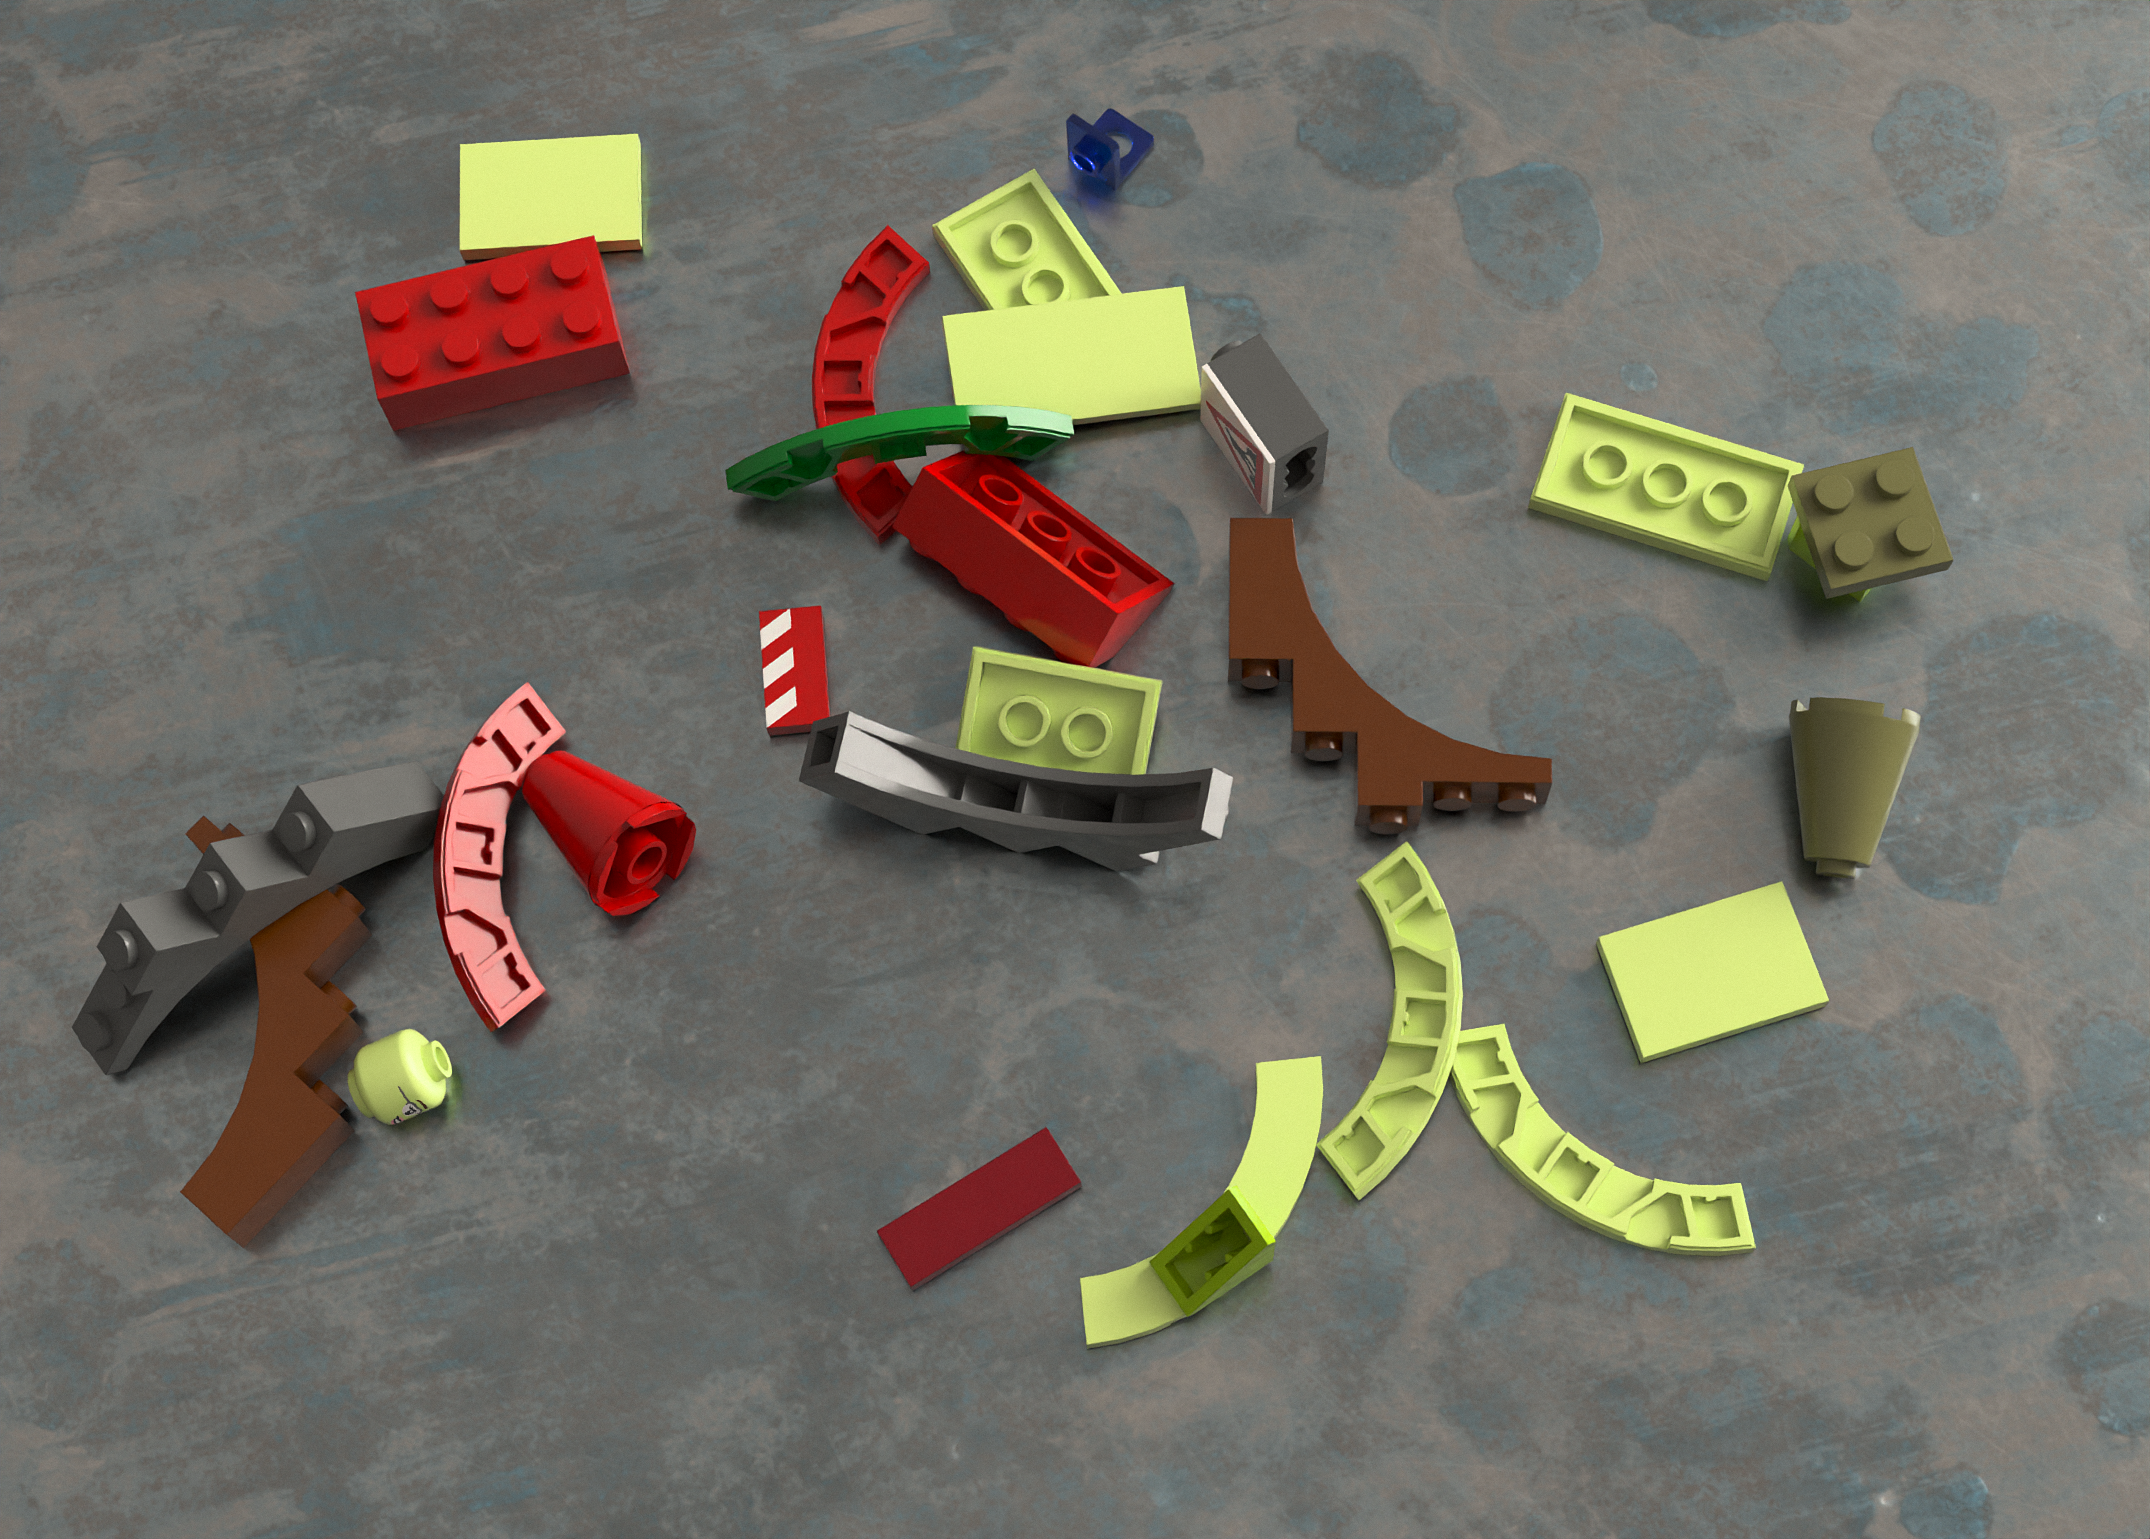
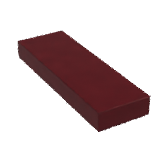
(979, 1208)

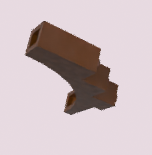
(1333, 710)
(303, 1026)

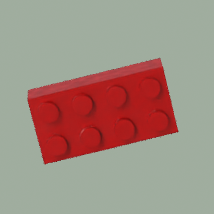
(491, 333)

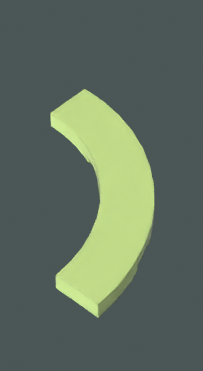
(1421, 1028)
(1270, 1177)
(1578, 1180)

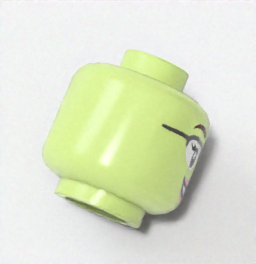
(399, 1077)

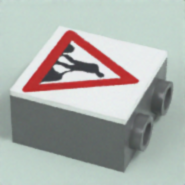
(1262, 423)

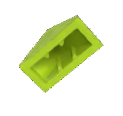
(1214, 1252)

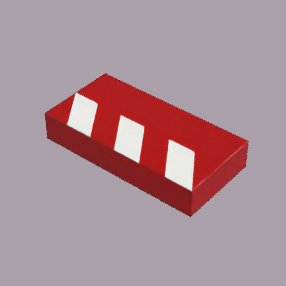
(794, 669)

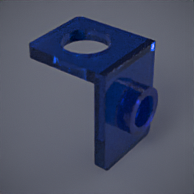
(1099, 154)

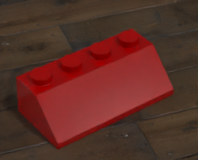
(1031, 556)

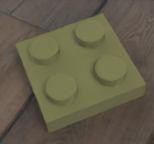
(1870, 522)

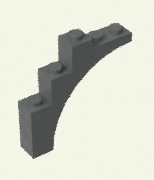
(1019, 805)
(242, 884)

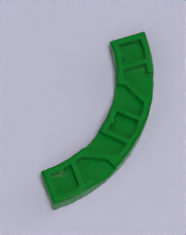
(896, 436)

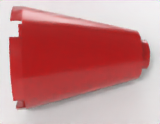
(608, 830)

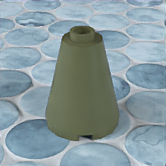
(1847, 777)

